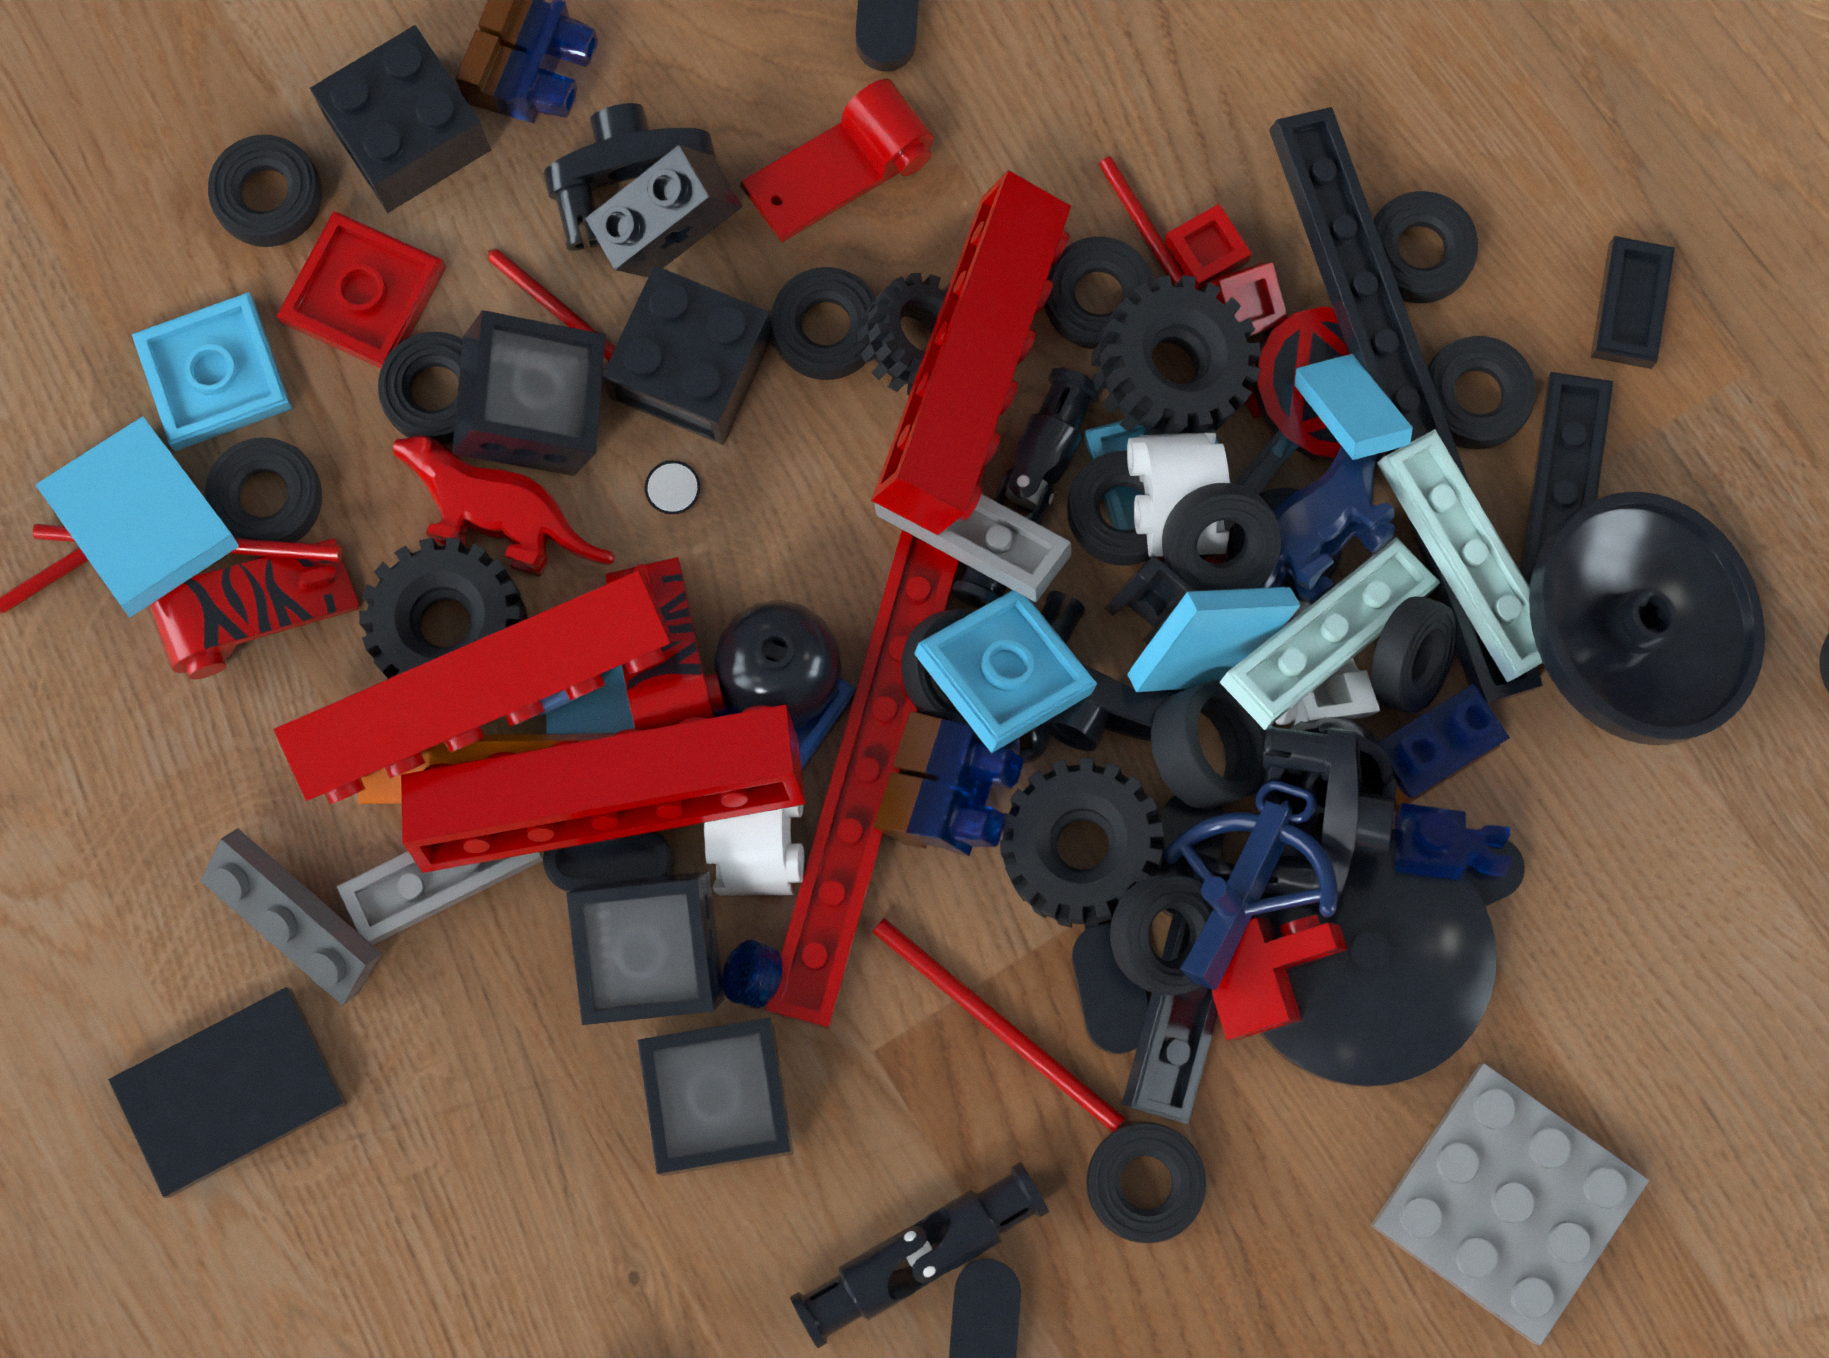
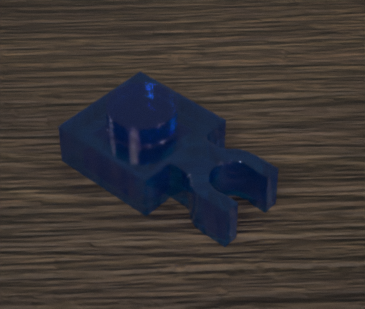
(1440, 845)

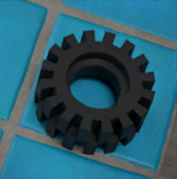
(884, 330)

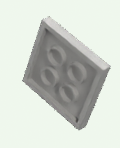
(1509, 1203)

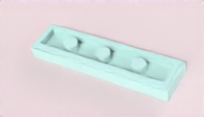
(1465, 550)
(1327, 634)

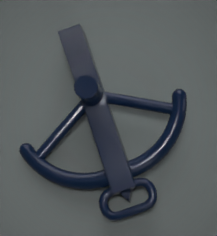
(1240, 897)

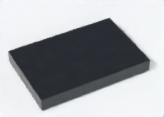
(227, 1092)

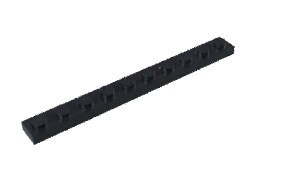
(1376, 327)

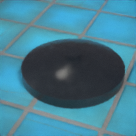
(1647, 618)
(1405, 986)

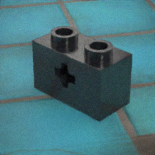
(664, 211)

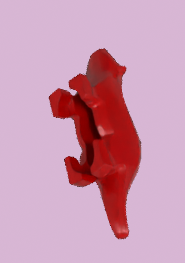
(493, 504)

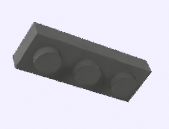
(290, 916)

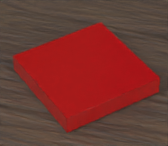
(361, 290)

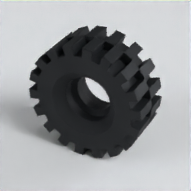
(1199, 327)
(420, 581)
(1071, 796)

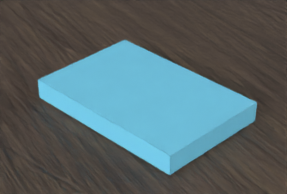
(137, 516)

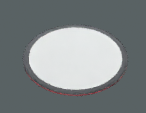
(672, 487)

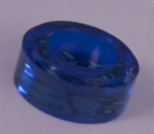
(752, 974)

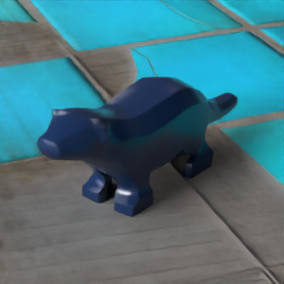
(1323, 520)

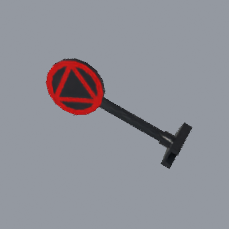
(1295, 343)

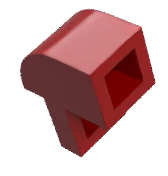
(1256, 987)

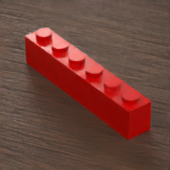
(973, 356)
(474, 686)
(602, 788)

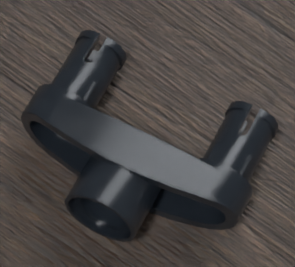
(620, 153)
(1110, 705)
(1351, 817)

